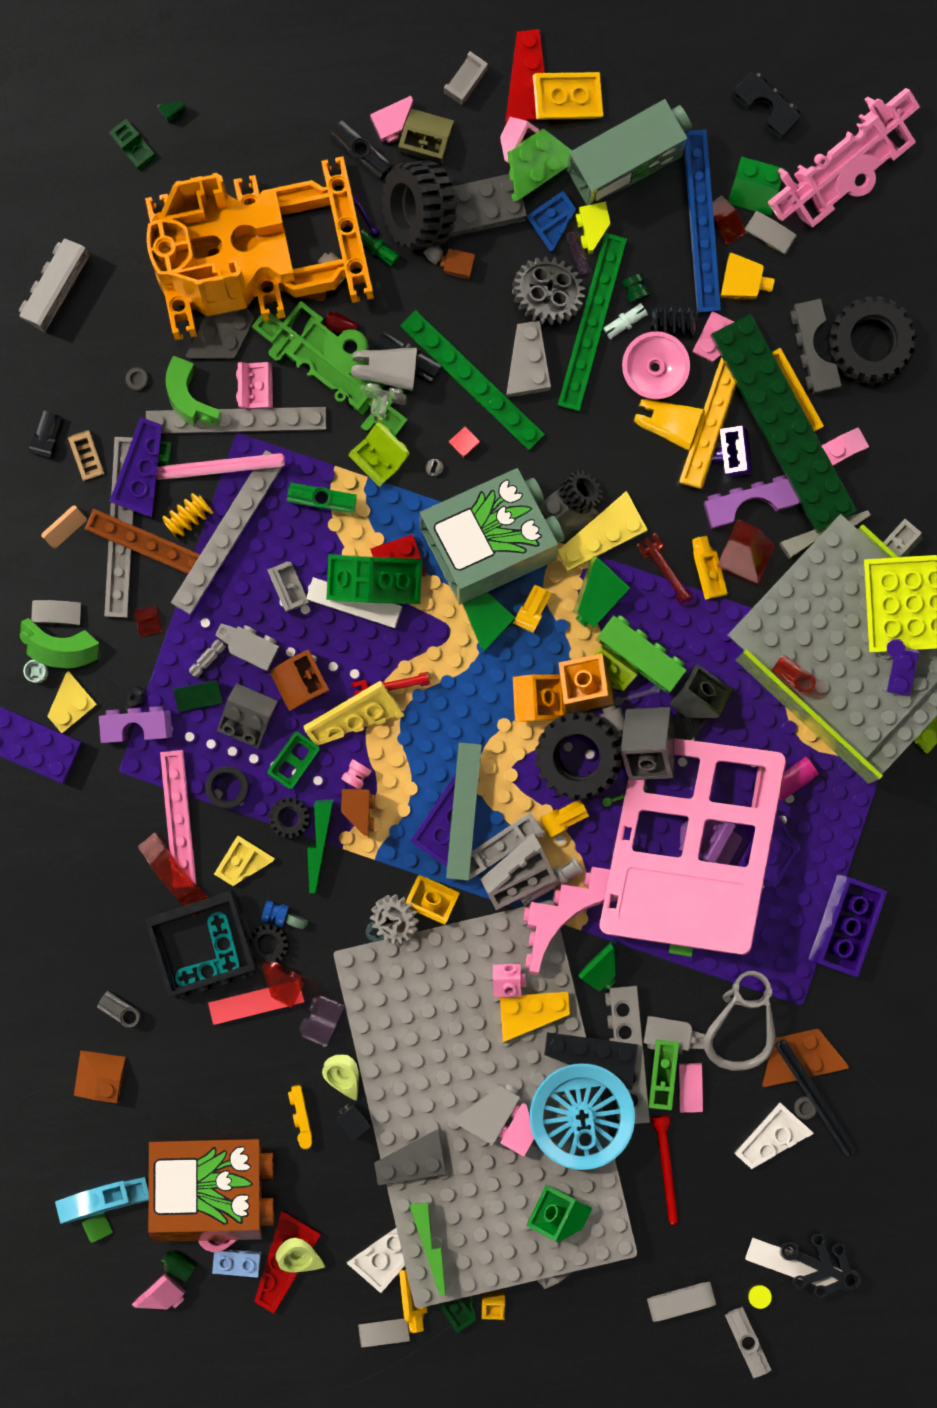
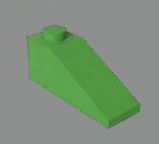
(663, 1075)

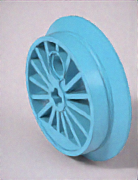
(576, 1078)

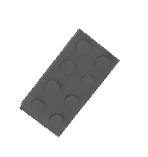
(486, 205)

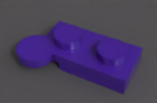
(902, 667)

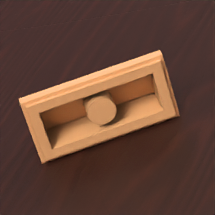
(64, 527)

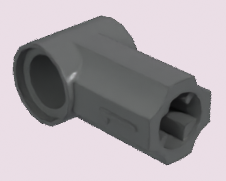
(118, 1009)

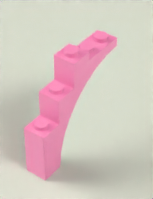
(570, 902)

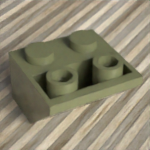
(425, 136)

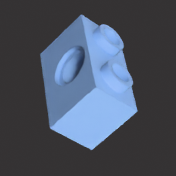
(237, 1263)

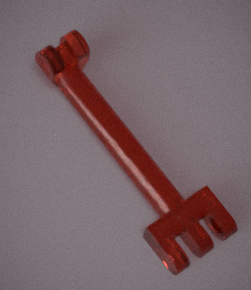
(653, 550)

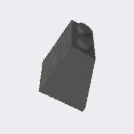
(648, 743)

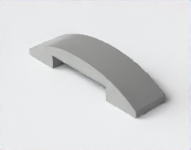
(502, 844)

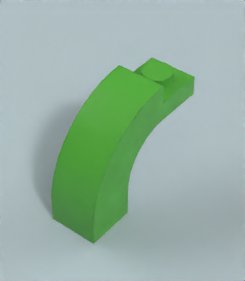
(187, 408)
(58, 652)

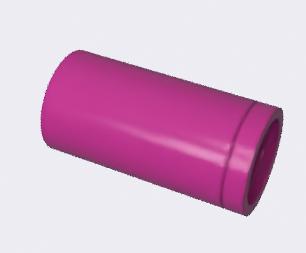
(797, 777)

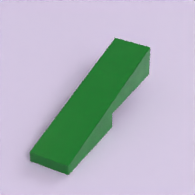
(323, 814)

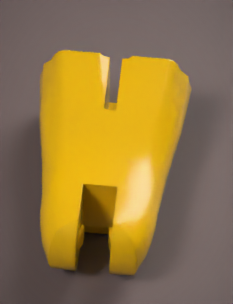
(670, 421)

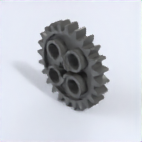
(548, 290)

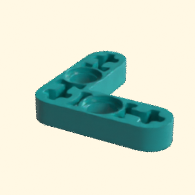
(218, 963)

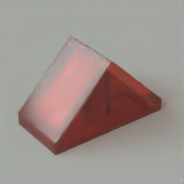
(727, 220)

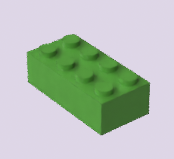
(641, 654)

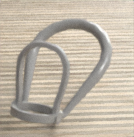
(737, 1000)

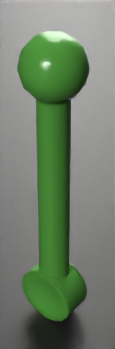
(608, 801)

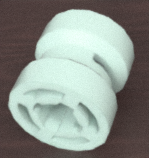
(35, 671)

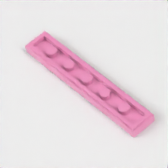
(178, 810)

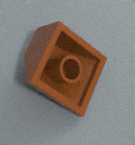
(99, 1076)

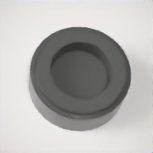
(137, 379)
(804, 1108)

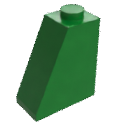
(598, 593)
(487, 619)

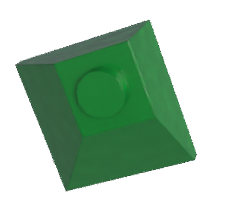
(602, 968)
(558, 1215)

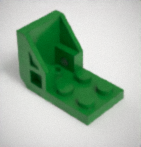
(374, 579)

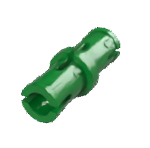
(378, 248)

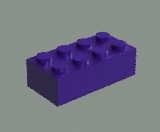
(37, 746)
(847, 925)

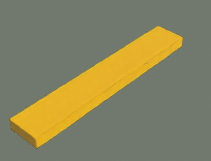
(709, 428)

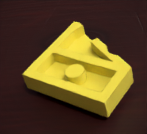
(70, 704)
(242, 861)

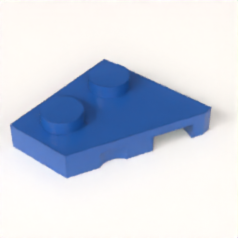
(552, 219)

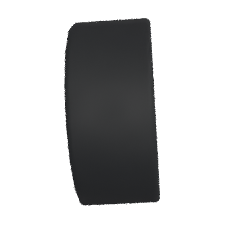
(243, 783)

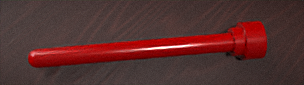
(661, 1125)

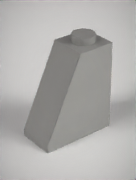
(489, 1114)

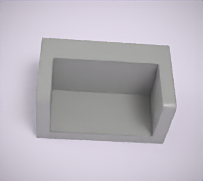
(466, 78)

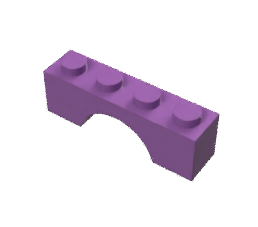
(777, 494)

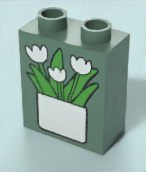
(629, 152)
(490, 535)

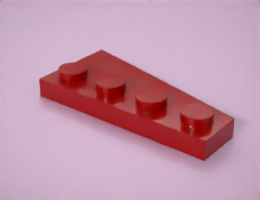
(526, 63)
(275, 1280)

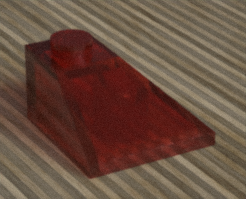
(746, 552)

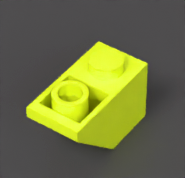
(595, 223)

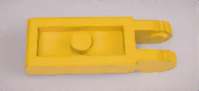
(301, 1118)

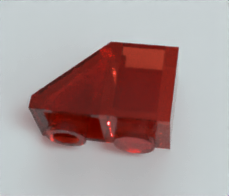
(281, 985)

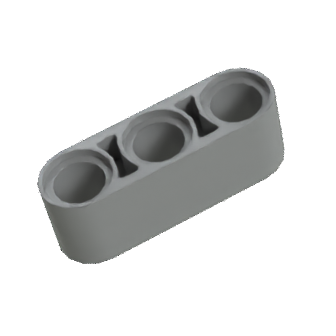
(681, 1301)

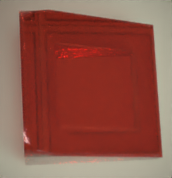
(147, 621)

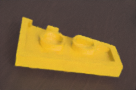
(531, 1012)

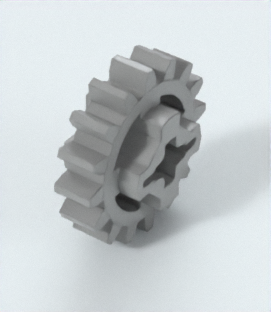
(394, 919)

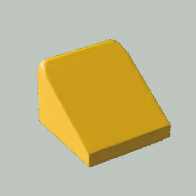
(493, 1305)

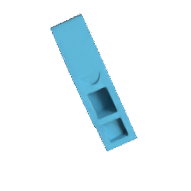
(102, 1199)

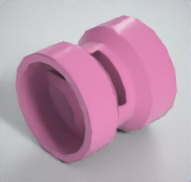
(356, 774)

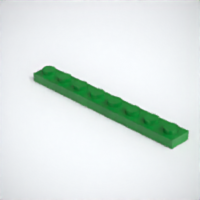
(592, 322)
(472, 380)

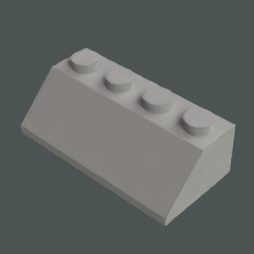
(54, 284)

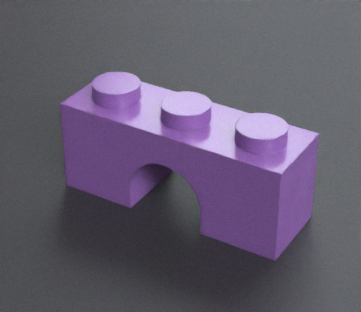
(155, 724)

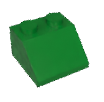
(755, 186)

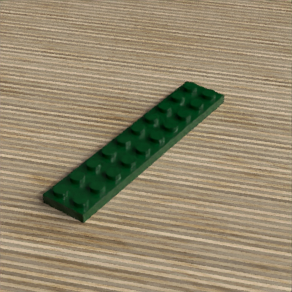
(783, 422)

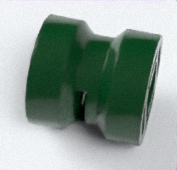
(636, 289)

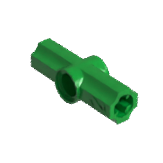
(307, 495)

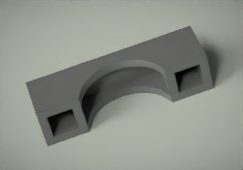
(821, 374)

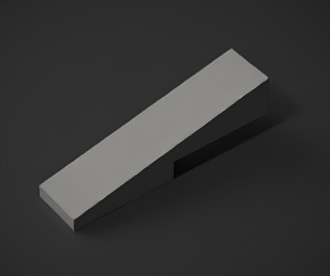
(796, 544)

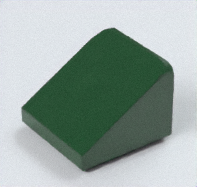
(171, 110)

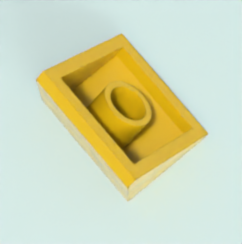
(432, 899)

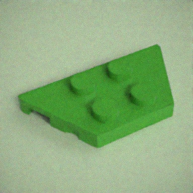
(536, 162)

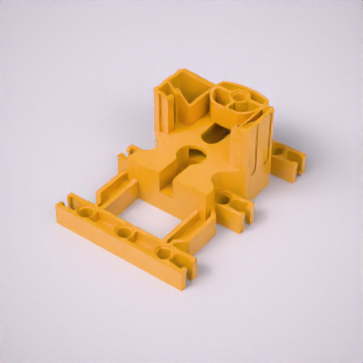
(226, 250)

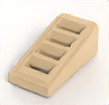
(78, 437)

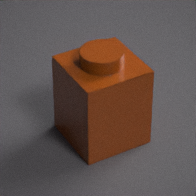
(457, 263)

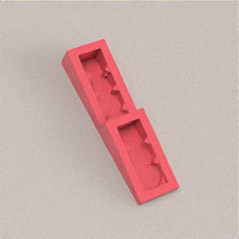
(245, 1005)

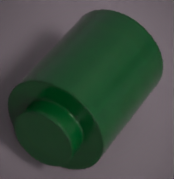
(178, 1266)

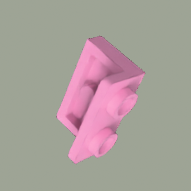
(255, 385)

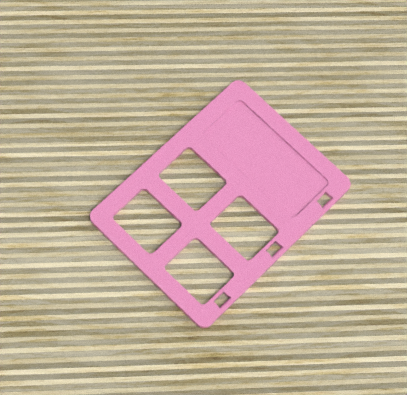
(684, 897)

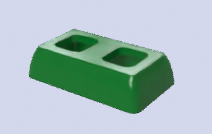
(287, 756)

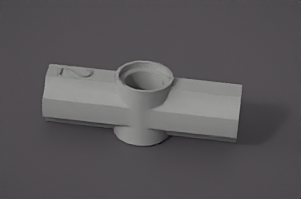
(754, 1355)

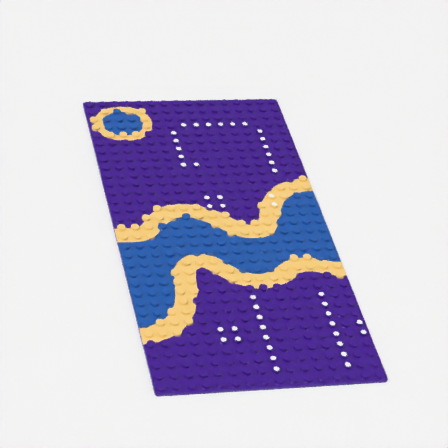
(474, 704)

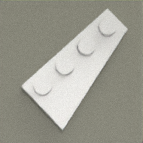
(380, 1261)

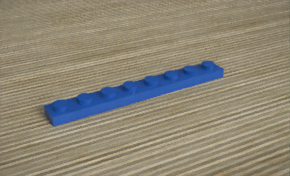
(701, 221)

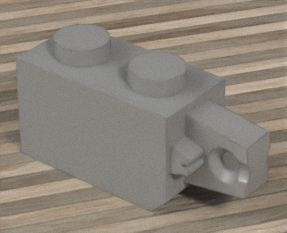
(248, 646)
(672, 1030)

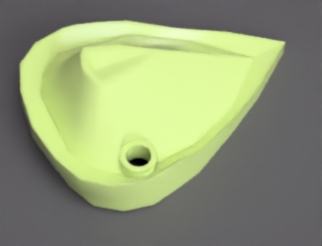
(342, 1074)
(297, 1256)

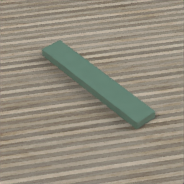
(463, 811)

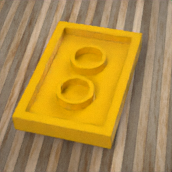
(568, 95)

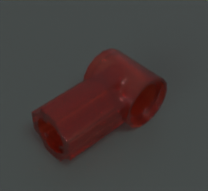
(792, 674)

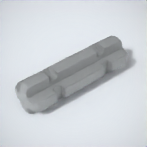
(207, 658)

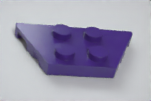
(781, 854)

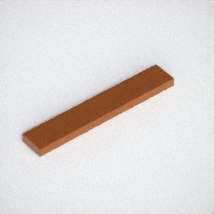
(141, 541)

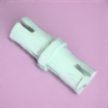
(625, 321)

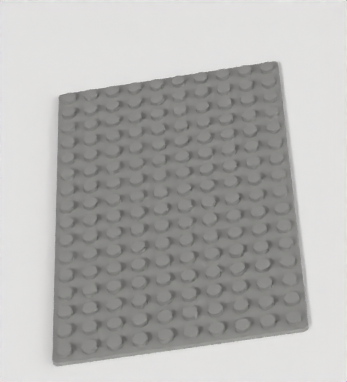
(434, 1049)

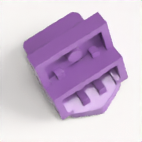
(718, 841)

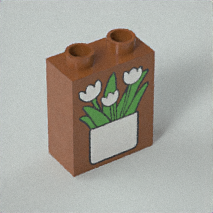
(208, 1190)

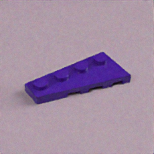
(138, 474)
(435, 830)

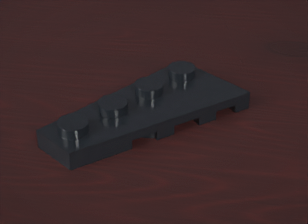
(611, 1055)

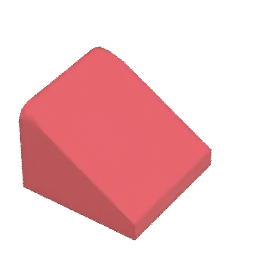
(464, 442)

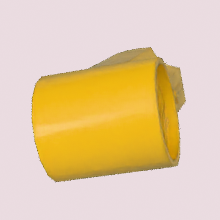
(530, 613)
(560, 820)

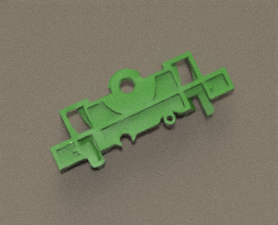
(326, 359)

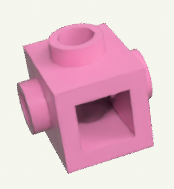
(508, 980)

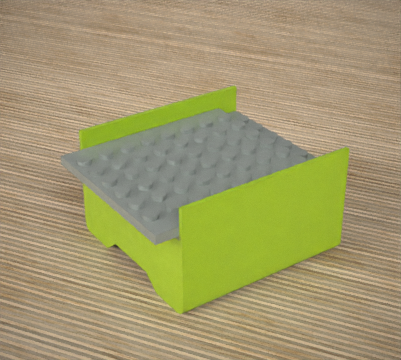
(822, 625)

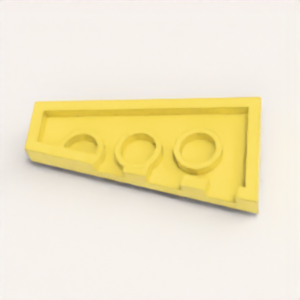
(607, 531)
(362, 710)

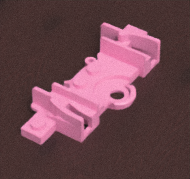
(849, 158)

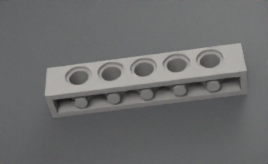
(629, 996)

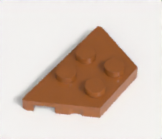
(813, 1053)

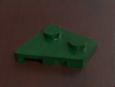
(459, 1312)

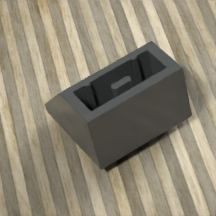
(247, 715)

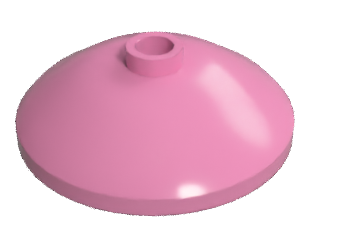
(661, 350)

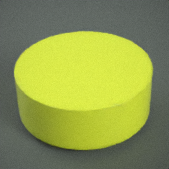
(759, 1296)

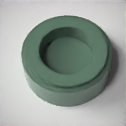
(296, 921)

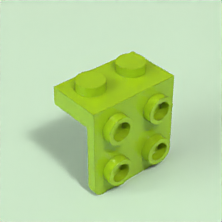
(379, 454)

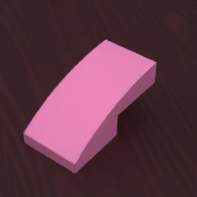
(690, 1087)

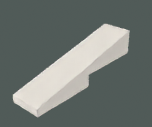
(381, 613)
(769, 1256)

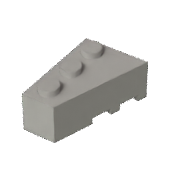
(528, 363)
(518, 874)

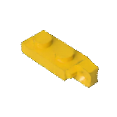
(709, 574)
(413, 1315)

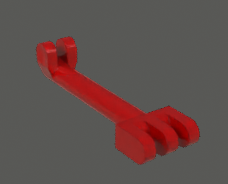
(422, 679)

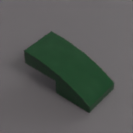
(132, 144)

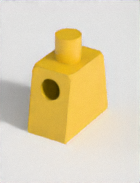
(744, 279)

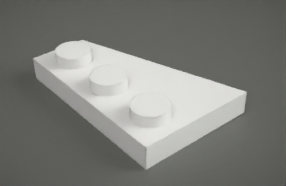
(772, 1136)

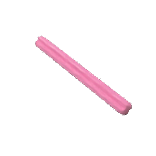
(220, 466)

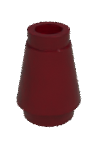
(337, 323)

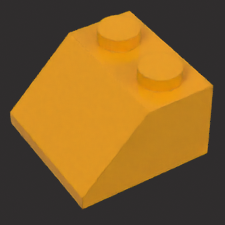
(586, 683)
(538, 698)

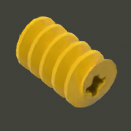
(187, 515)

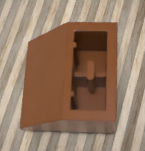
(299, 680)
(356, 808)

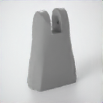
(388, 366)

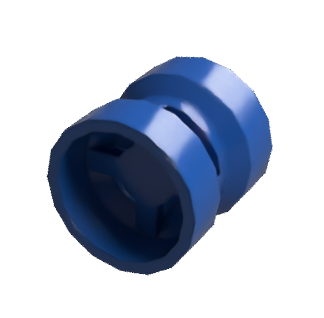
(274, 913)

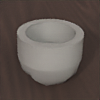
(434, 254)
(439, 469)

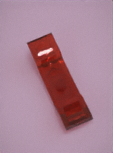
(170, 871)

